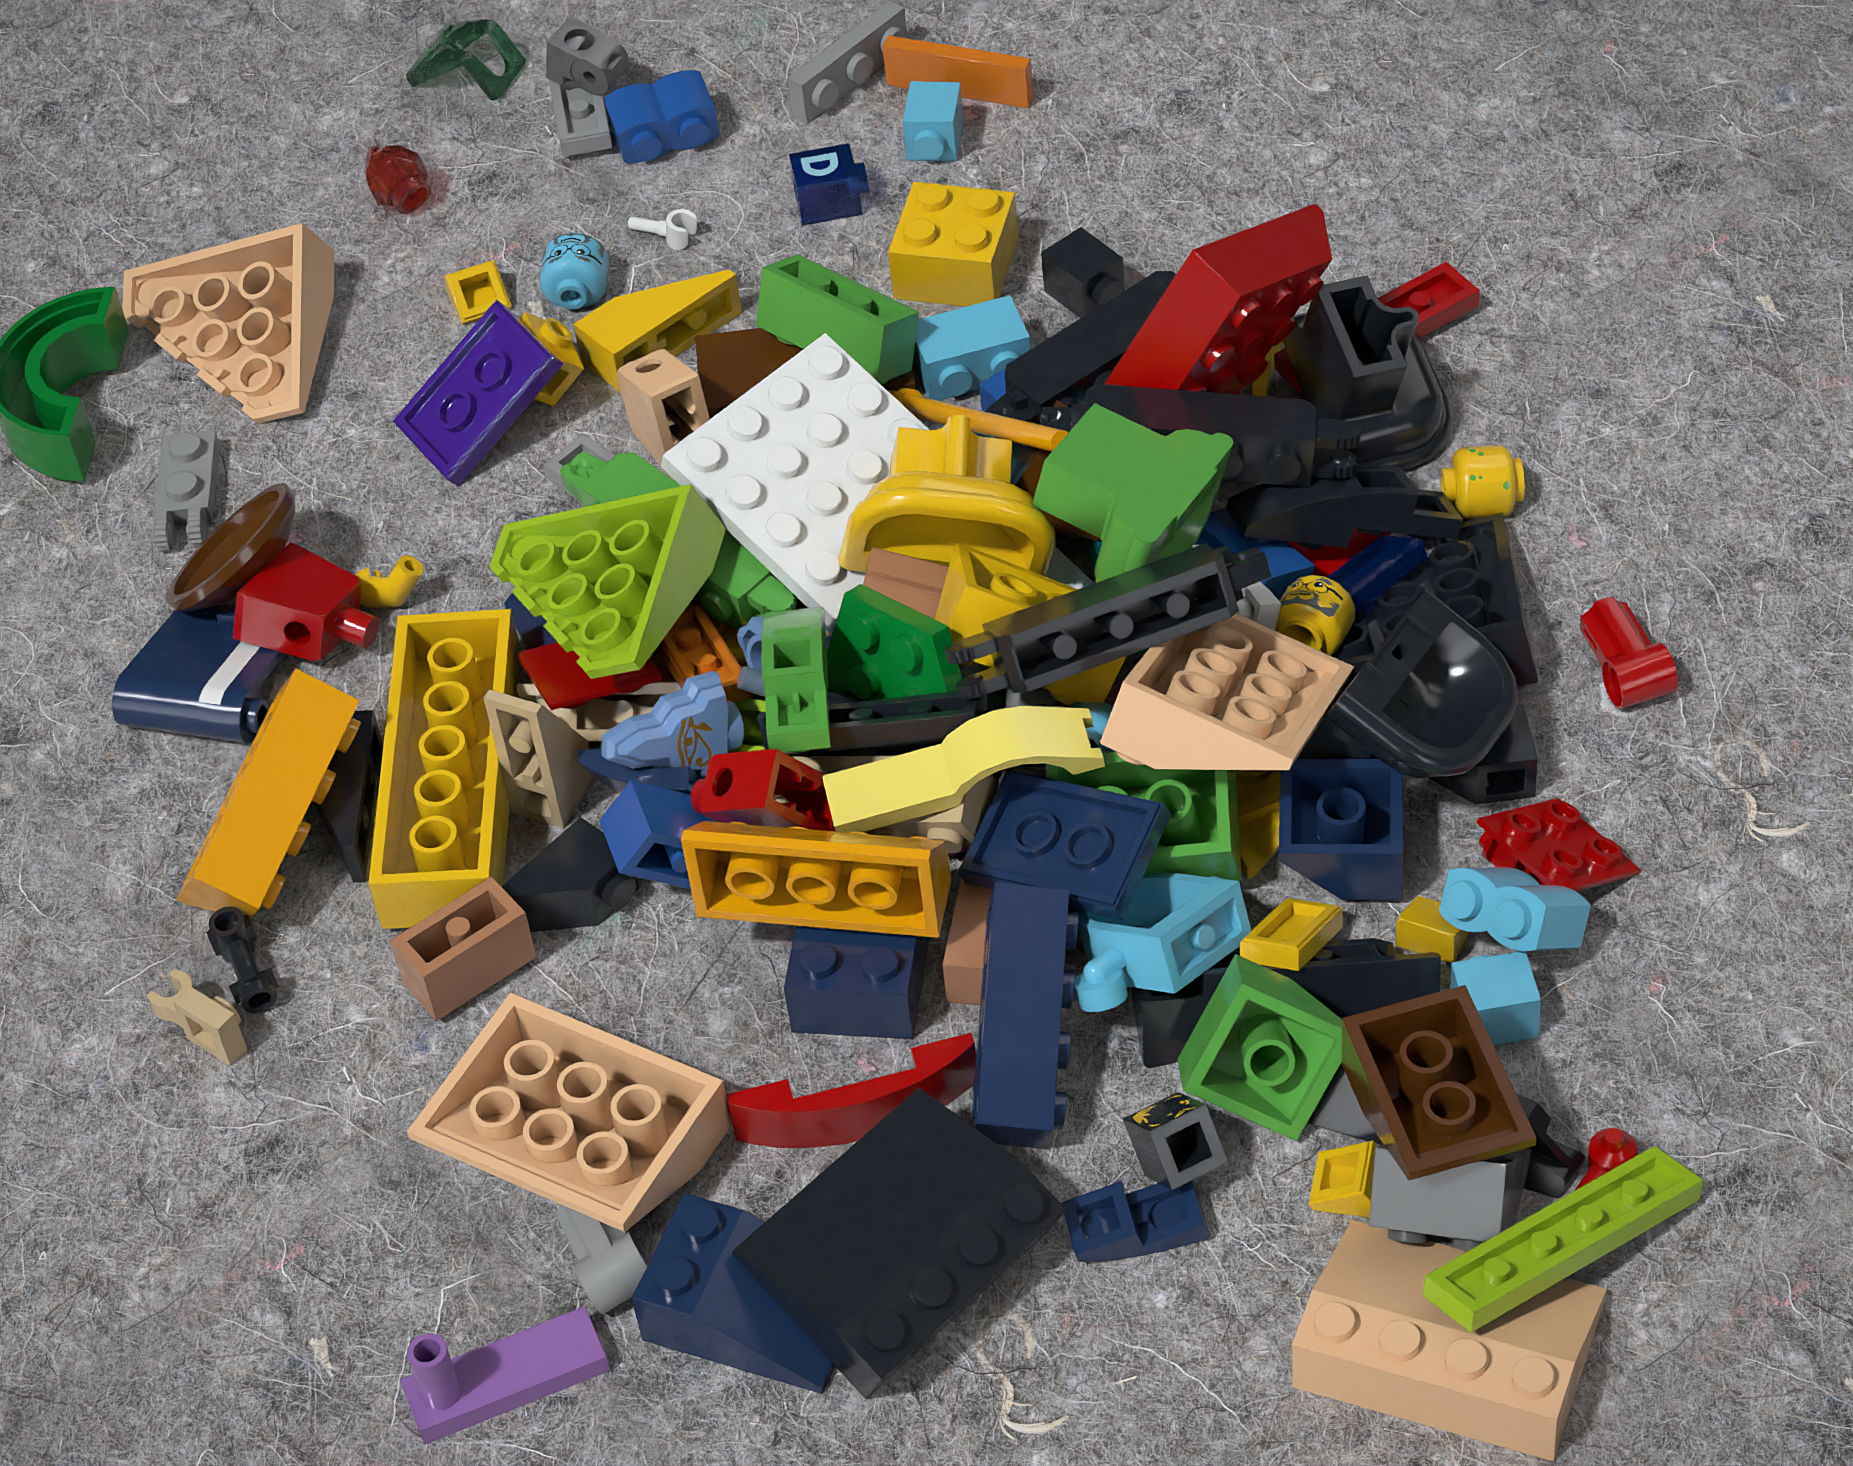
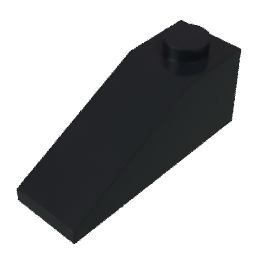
(352, 798)

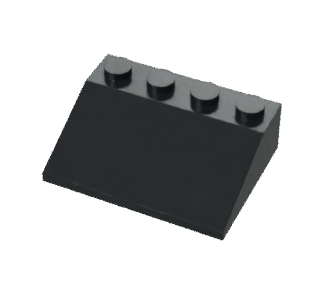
(898, 1238)

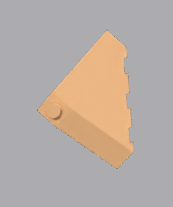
(242, 315)

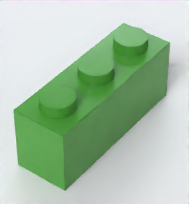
(807, 300)

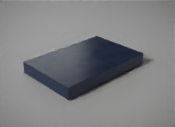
(1066, 840)

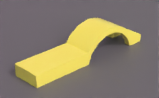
(942, 773)

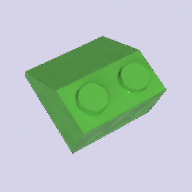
(1262, 1049)

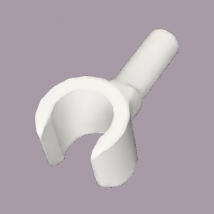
(676, 228)

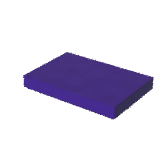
(477, 393)

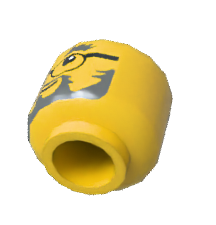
(1316, 613)

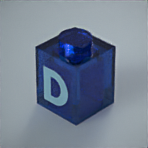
(827, 183)

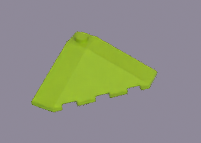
(612, 572)

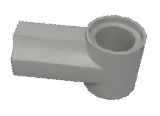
(607, 1258)

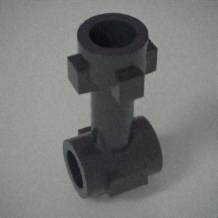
(234, 940)

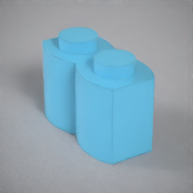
(1514, 908)

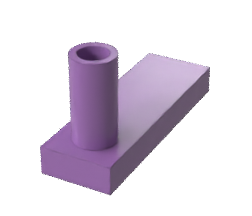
(499, 1376)

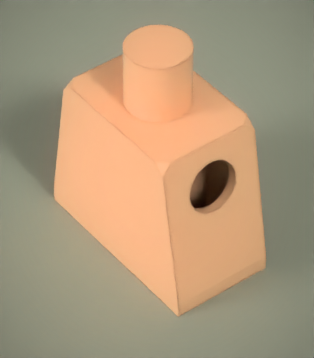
(661, 393)

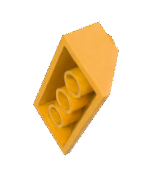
(271, 797)
(817, 878)

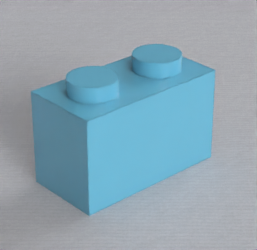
(968, 346)

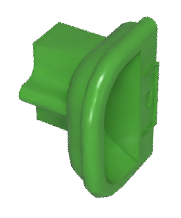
(1133, 487)

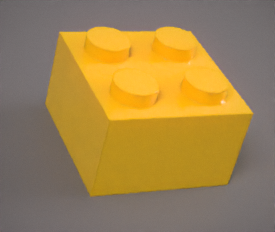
(953, 244)

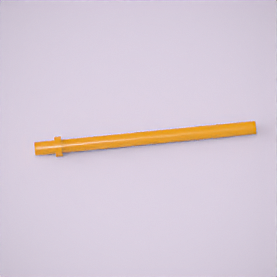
(980, 421)

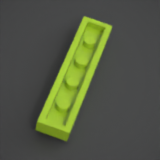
(1561, 1238)

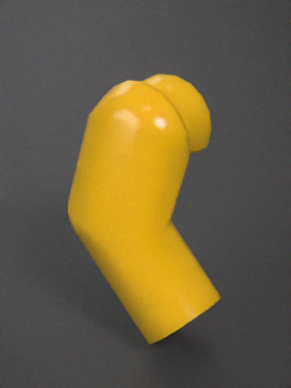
(391, 590)

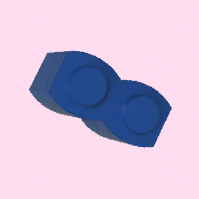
(662, 116)

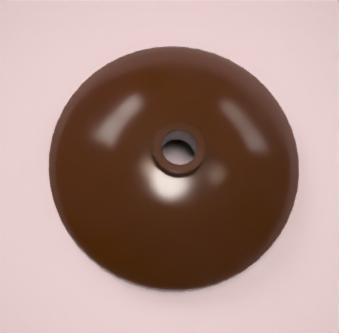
(235, 551)

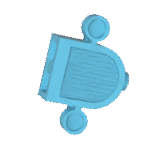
(1164, 942)

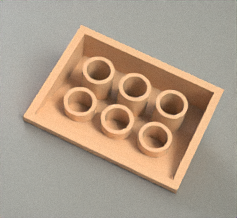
(1224, 700)
(575, 1114)
(1394, 1352)

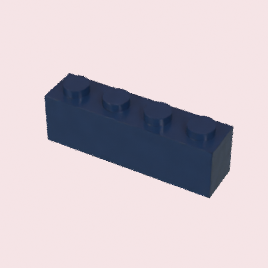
(1021, 1015)

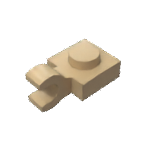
(206, 1021)

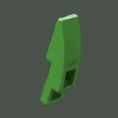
(796, 679)

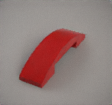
(846, 1113)

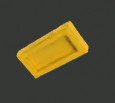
(1292, 934)

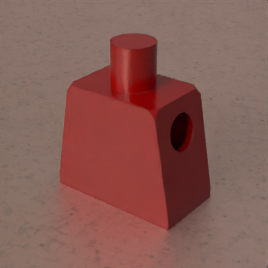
(302, 607)
(747, 782)

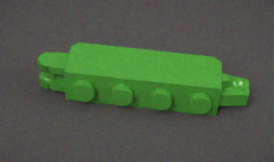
(739, 582)

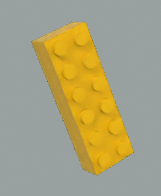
(440, 774)

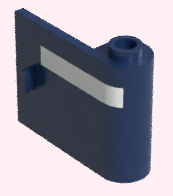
(196, 679)

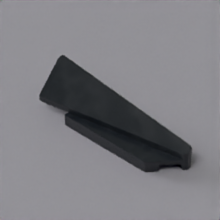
(894, 724)
(1342, 976)

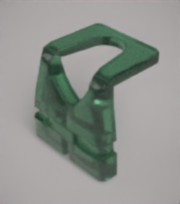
(448, 53)

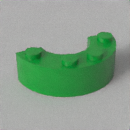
(42, 360)

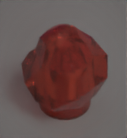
(397, 177)

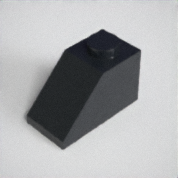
(571, 882)

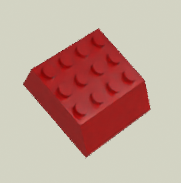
(1229, 307)

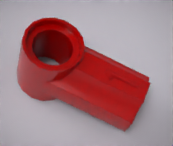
(1629, 662)

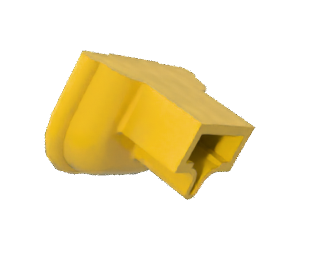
(945, 492)

